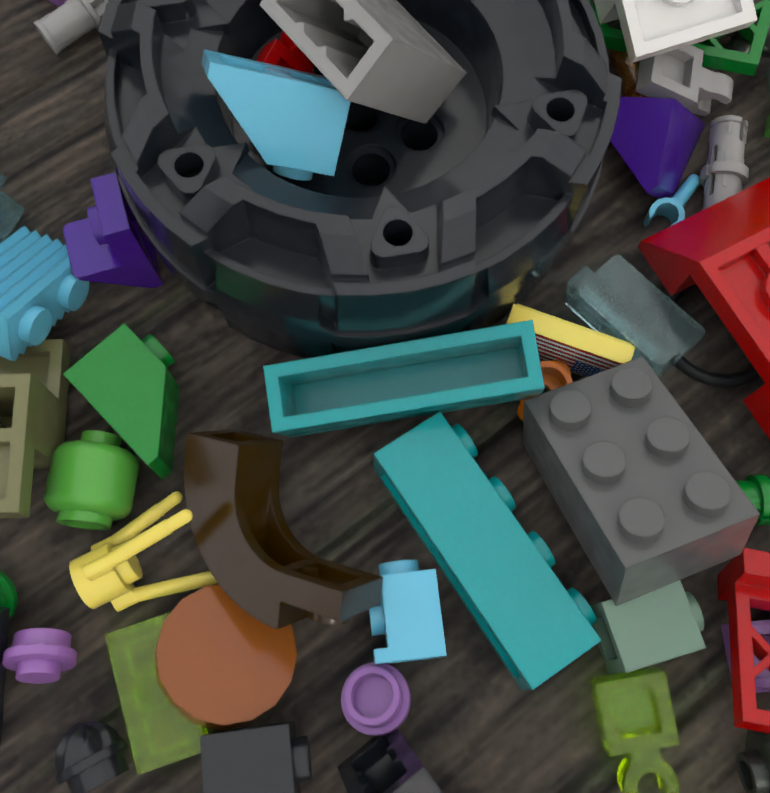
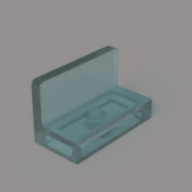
(633, 309)

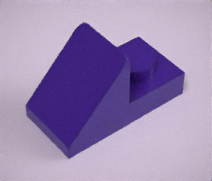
(110, 241)

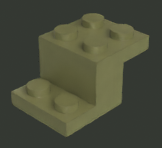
(30, 419)

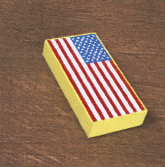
(575, 345)

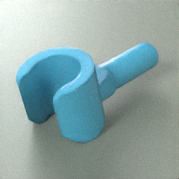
(674, 207)

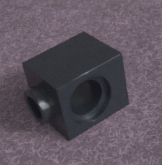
(255, 760)

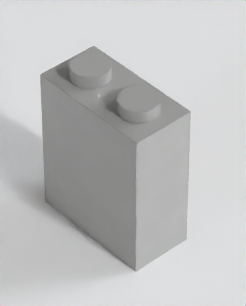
(371, 53)

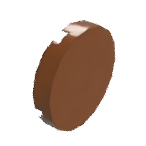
(221, 661)

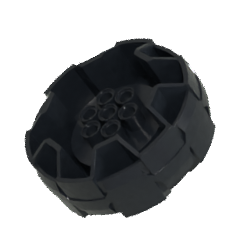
(347, 263)

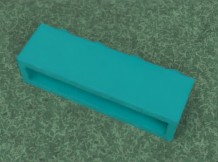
(404, 380)
(486, 552)

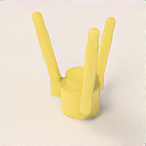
(112, 564)

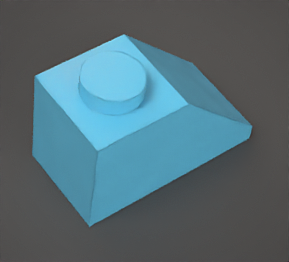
(285, 112)

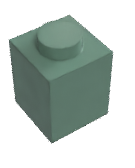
(648, 628)

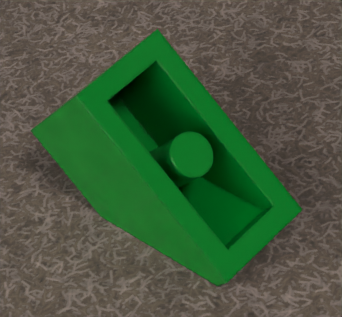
(133, 393)

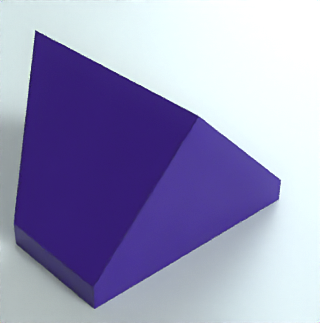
(656, 141)

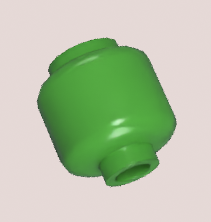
(91, 481)

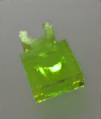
(636, 721)

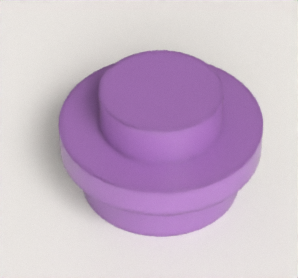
(40, 655)
(375, 699)

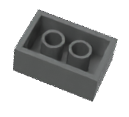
(635, 480)

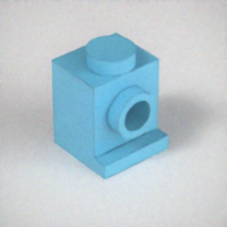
(408, 614)

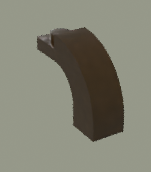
(247, 543)

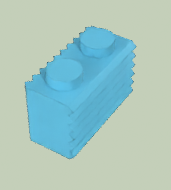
(34, 290)

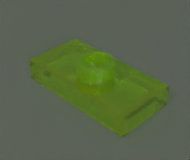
(153, 725)

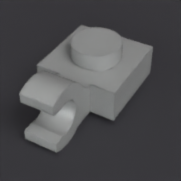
(682, 77)

